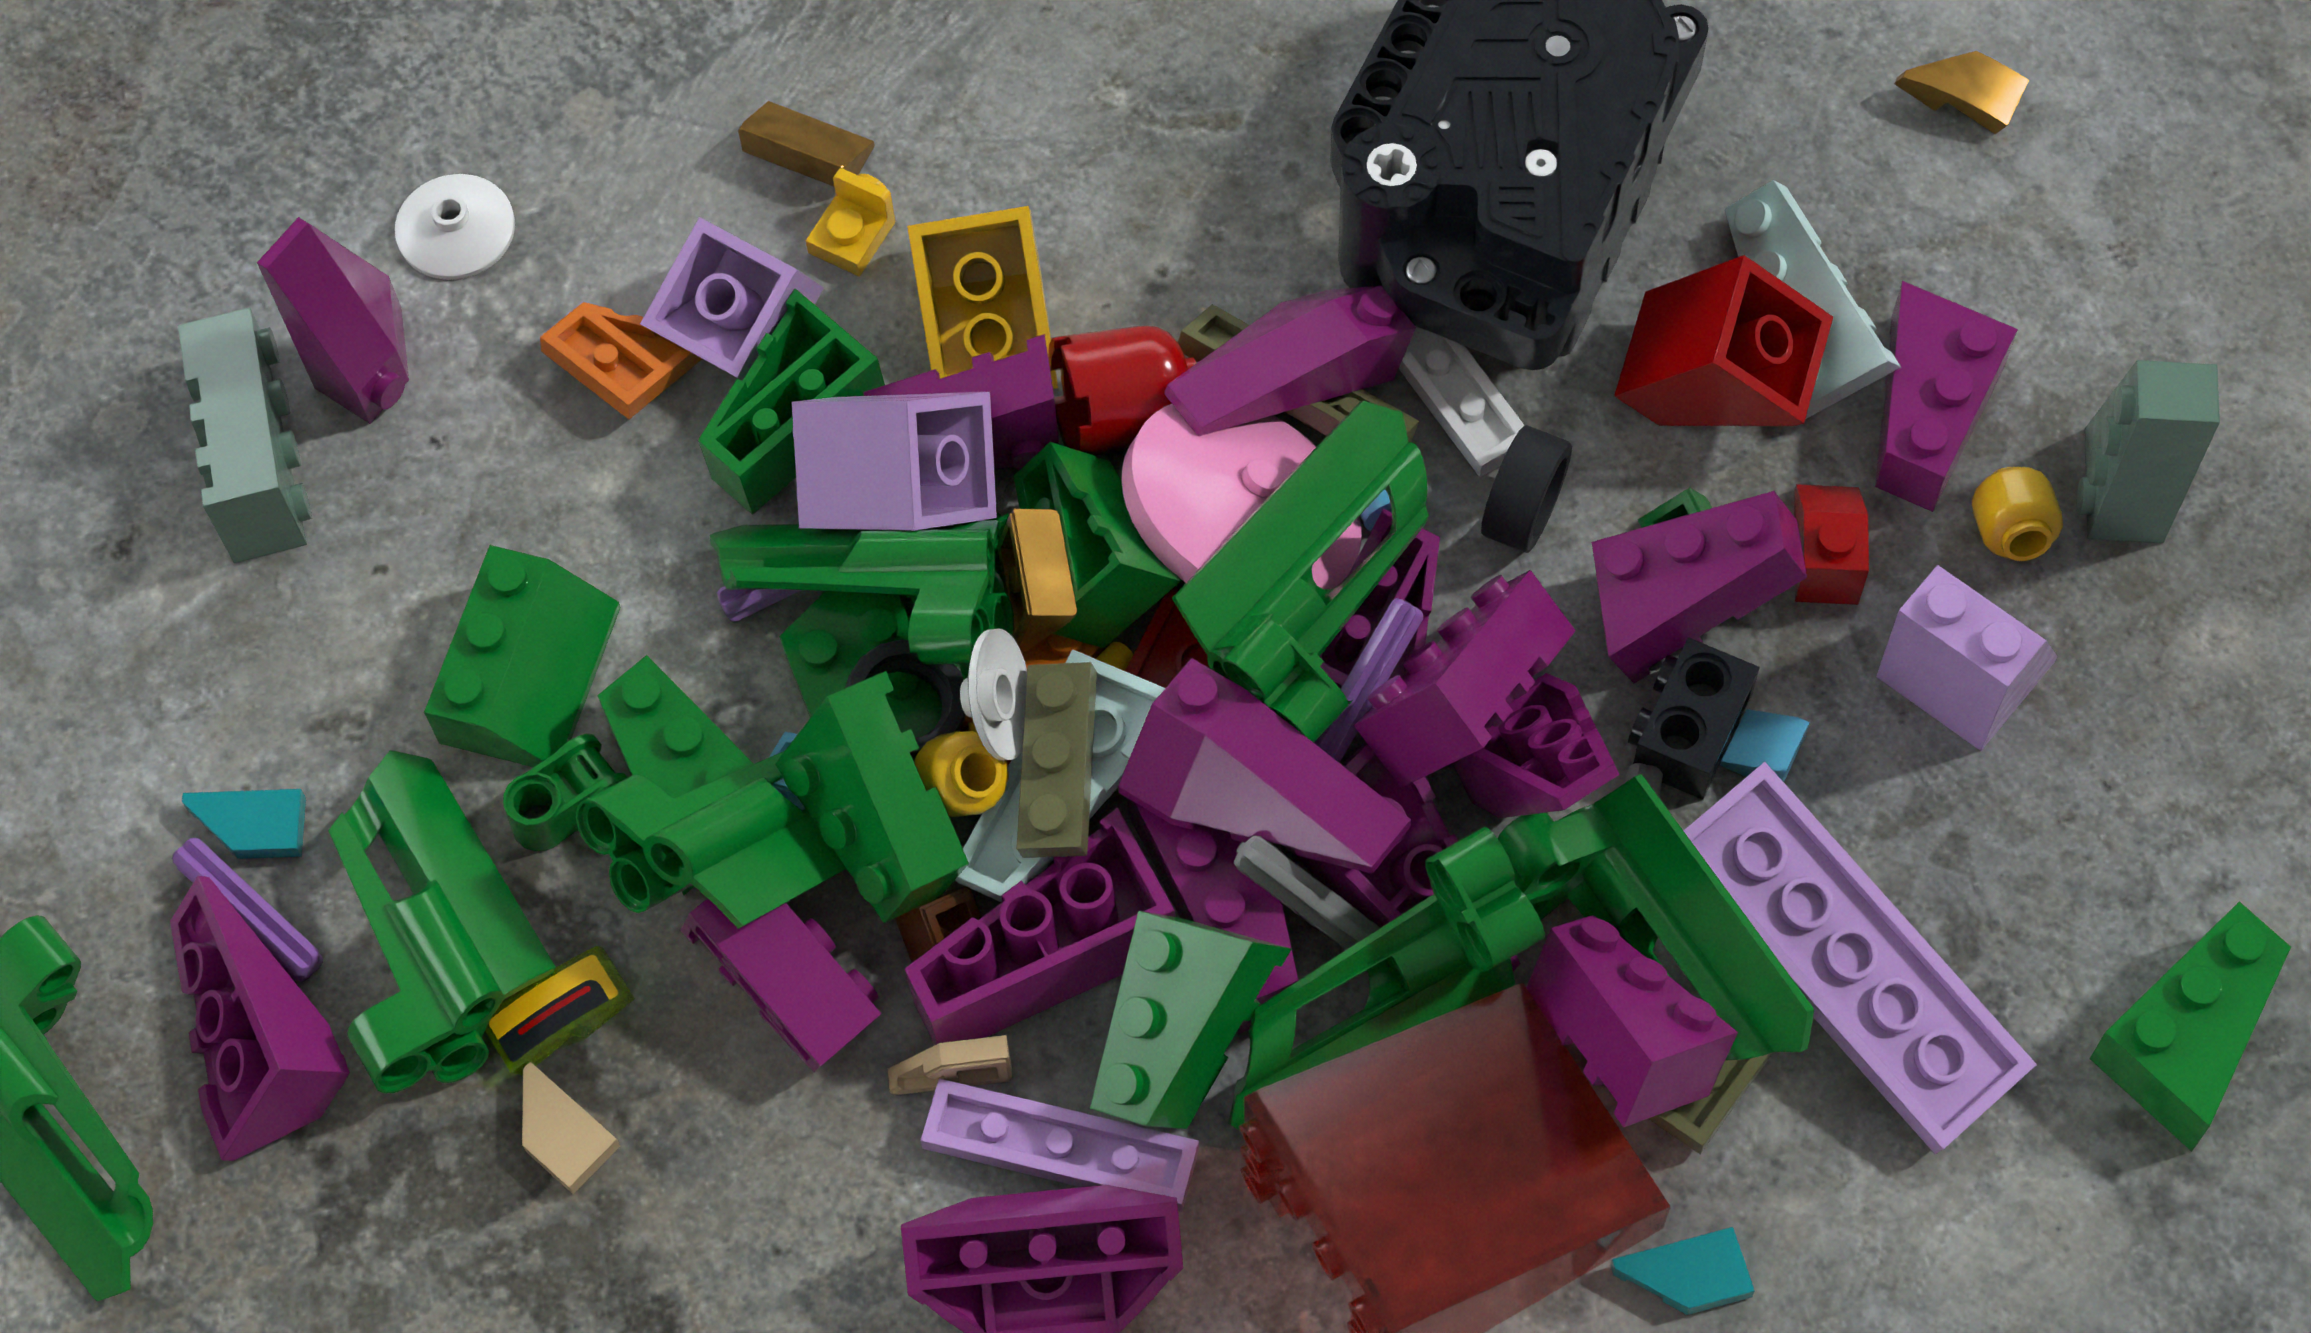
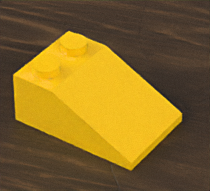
(979, 287)

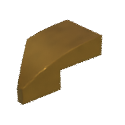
(1969, 83)

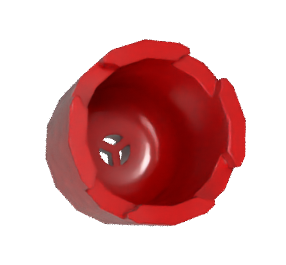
(1112, 384)

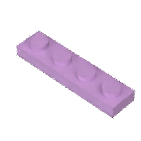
(1056, 1142)

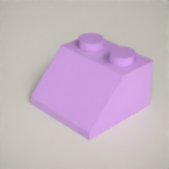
(724, 298)

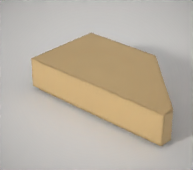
(963, 1061)
(561, 1132)

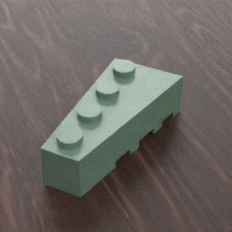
(242, 435)
(2147, 449)

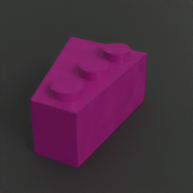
(1019, 396)
(1937, 396)
(1692, 576)

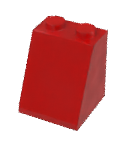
(1724, 350)

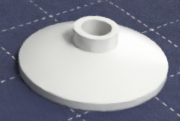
(459, 245)
(996, 693)

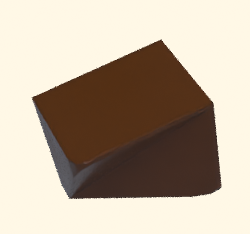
(936, 920)

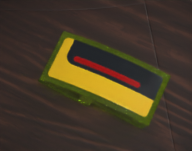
(552, 1010)

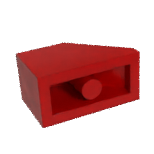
(1833, 543)

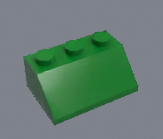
(520, 659)

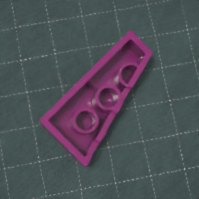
(1210, 890)
(1041, 942)

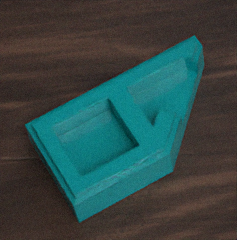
(253, 821)
(1691, 1272)

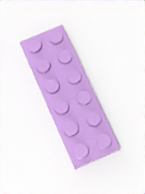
(1859, 961)

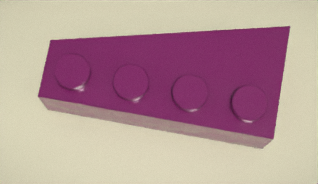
(1465, 679)

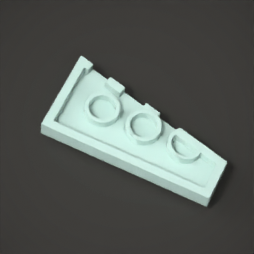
(1782, 241)
(1119, 717)

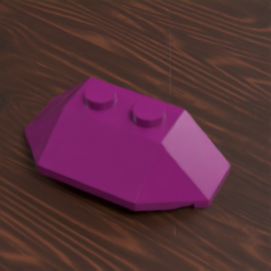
(1044, 1259)

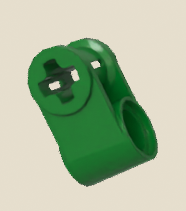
(561, 785)

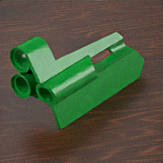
(943, 565)
(1257, 593)
(727, 838)
(1649, 881)
(449, 945)
(1418, 965)
(39, 1162)

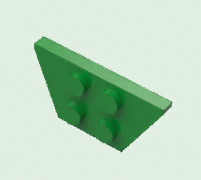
(834, 635)

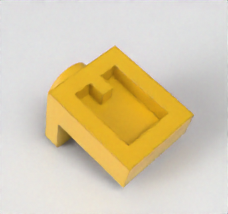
(853, 222)

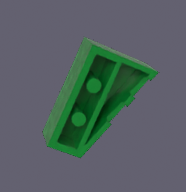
(2192, 1026)

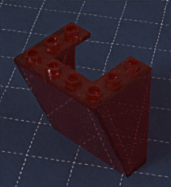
(1451, 1169)

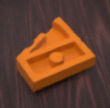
(616, 356)

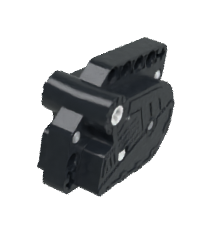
(1507, 160)

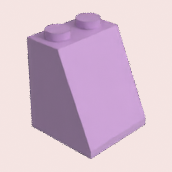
(894, 461)
(1962, 658)

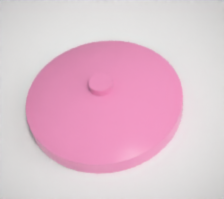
(1198, 490)

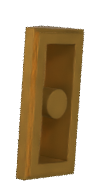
(803, 143)
(1036, 574)

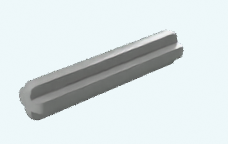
(1302, 893)

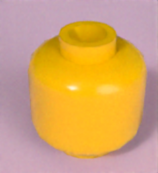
(2017, 513)
(962, 773)

